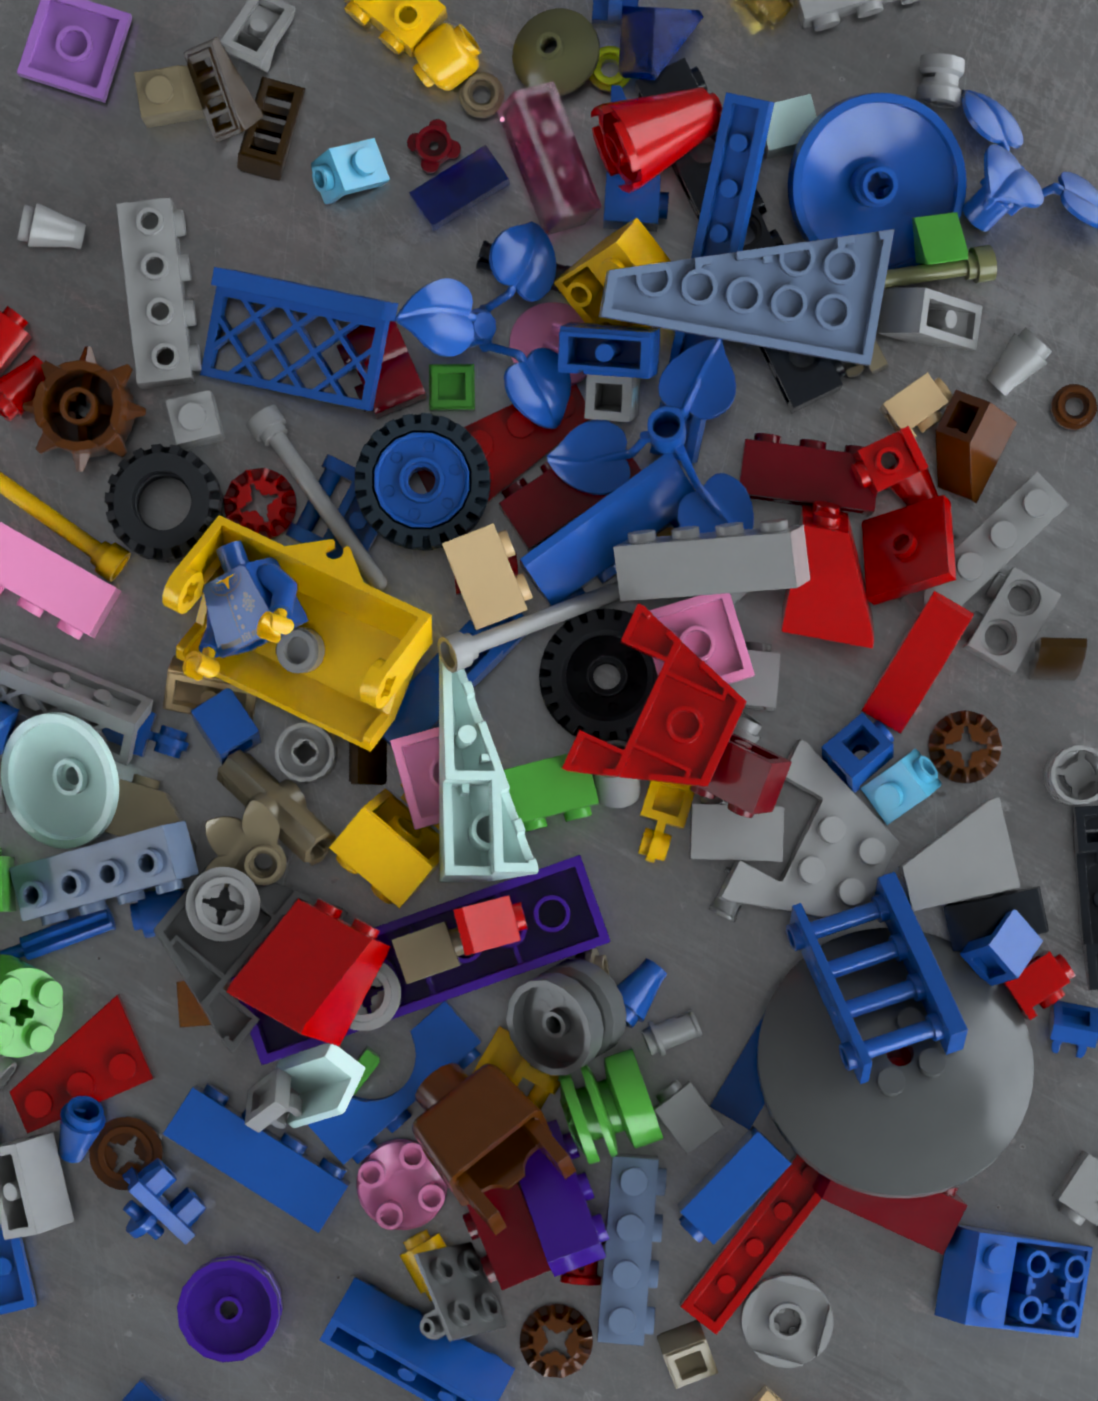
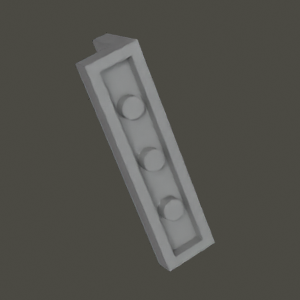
(67, 688)

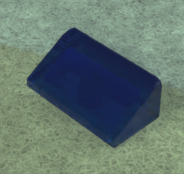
(459, 188)

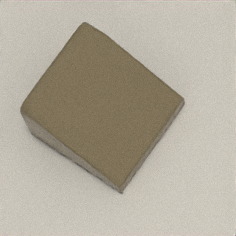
(687, 1354)

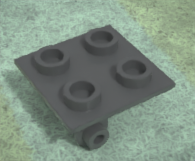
(458, 1293)

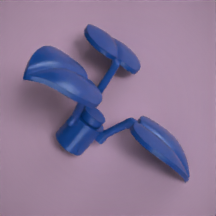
(1006, 182)
(447, 326)
(693, 382)

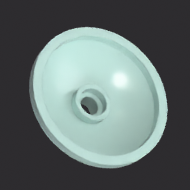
(43, 782)

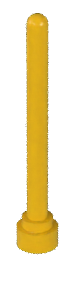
(106, 558)

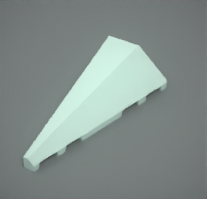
(477, 818)

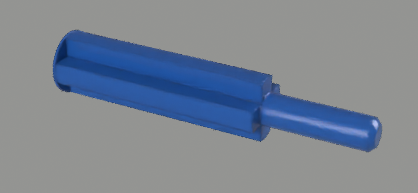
(62, 935)

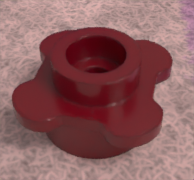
(421, 142)

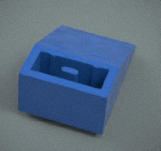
(1013, 1282)

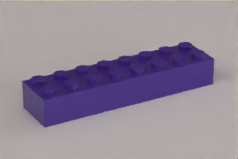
(560, 924)

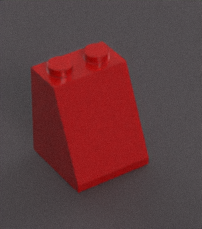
(834, 598)
(312, 971)

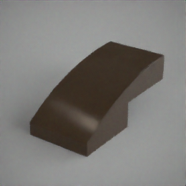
(1058, 658)

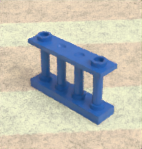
(904, 944)

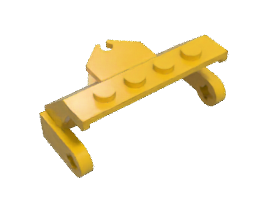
(366, 635)

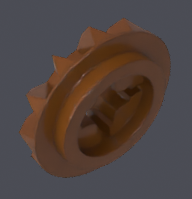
(950, 762)
(121, 1131)
(558, 1319)

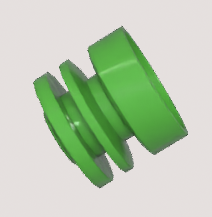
(609, 1107)

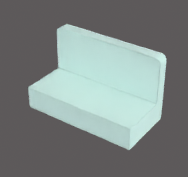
(324, 1081)

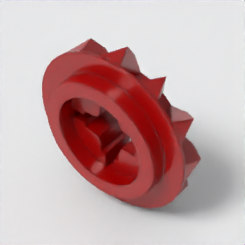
(268, 483)

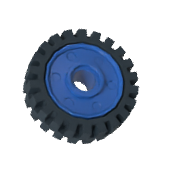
(413, 446)

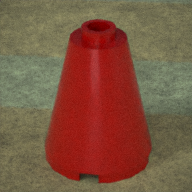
(653, 132)

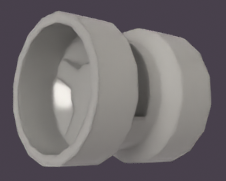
(940, 80)

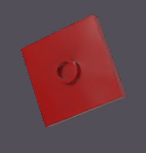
(908, 550)

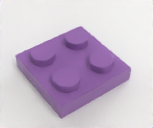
(75, 46)

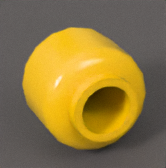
(446, 57)

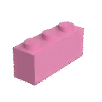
(53, 585)

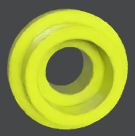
(608, 54)

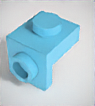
(348, 170)
(902, 786)

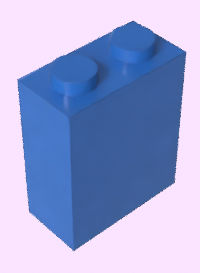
(731, 1186)

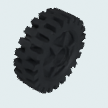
(569, 682)

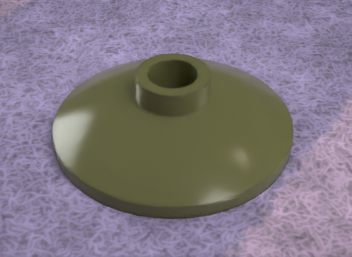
(572, 59)

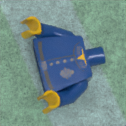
(244, 610)

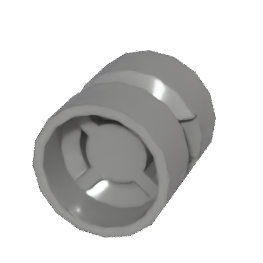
(306, 753)
(1072, 775)

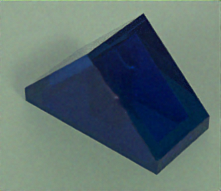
(652, 38)

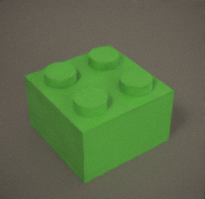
(547, 790)

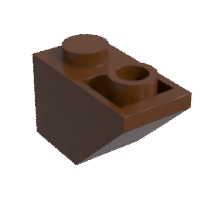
(970, 444)

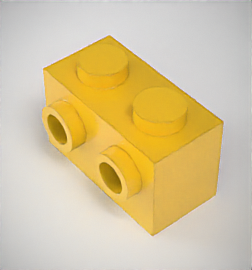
(400, 21)

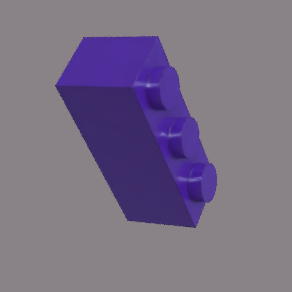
(561, 1210)

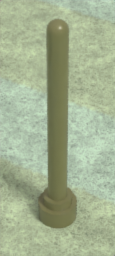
(979, 267)

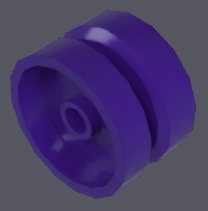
(235, 1280)

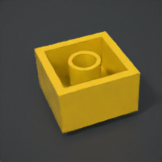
(388, 849)

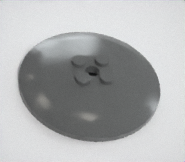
(911, 1124)

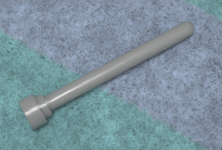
(269, 427)
(460, 649)

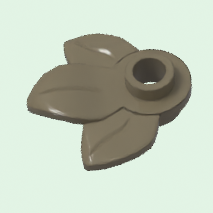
(240, 841)

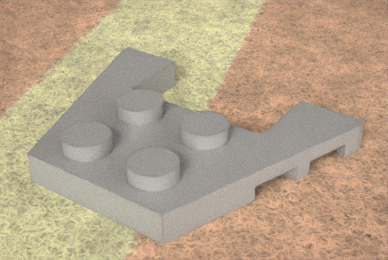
(835, 857)

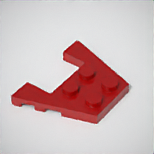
(681, 724)

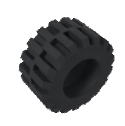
(132, 480)

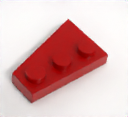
(94, 1062)

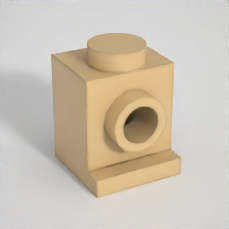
(917, 405)

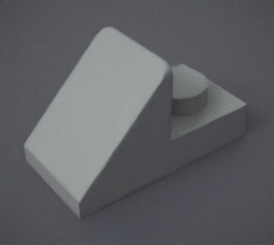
(258, 31)

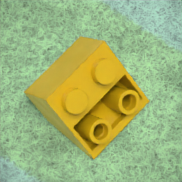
(585, 279)

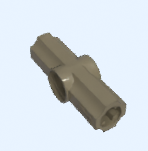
(298, 826)

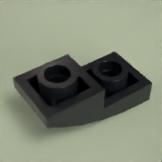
(981, 916)

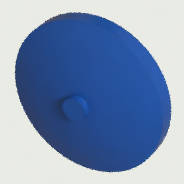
(873, 169)

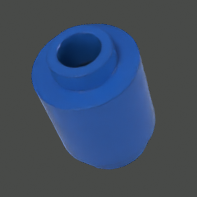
(152, 909)

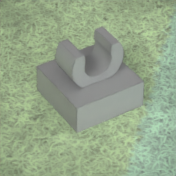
(270, 1101)

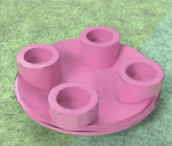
(400, 1185)

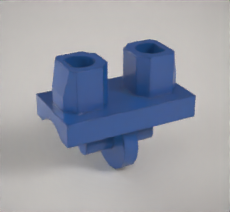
(148, 1188)

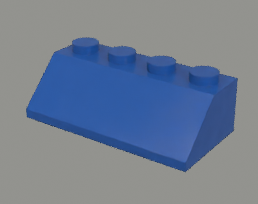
(585, 545)

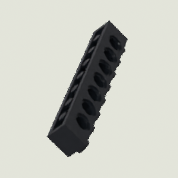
(797, 384)

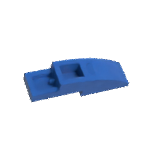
(421, 701)

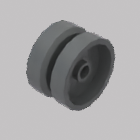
(566, 1017)

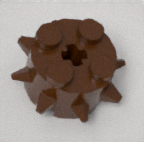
(68, 388)

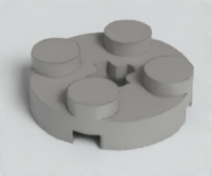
(772, 1298)

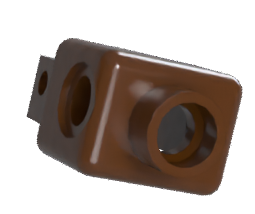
(482, 1134)

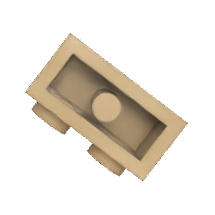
(486, 575)

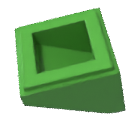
(938, 239)

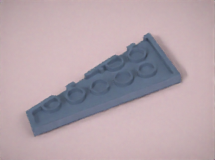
(786, 297)

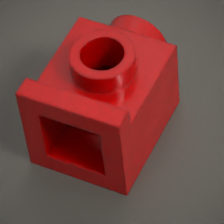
(908, 459)
(1040, 983)

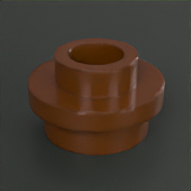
(1083, 396)

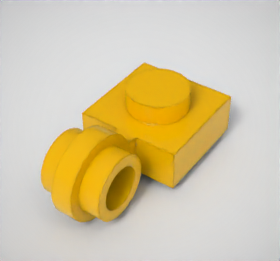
(666, 805)

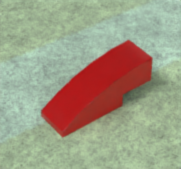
(917, 662)

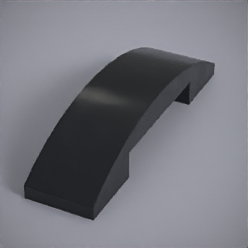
(1087, 886)

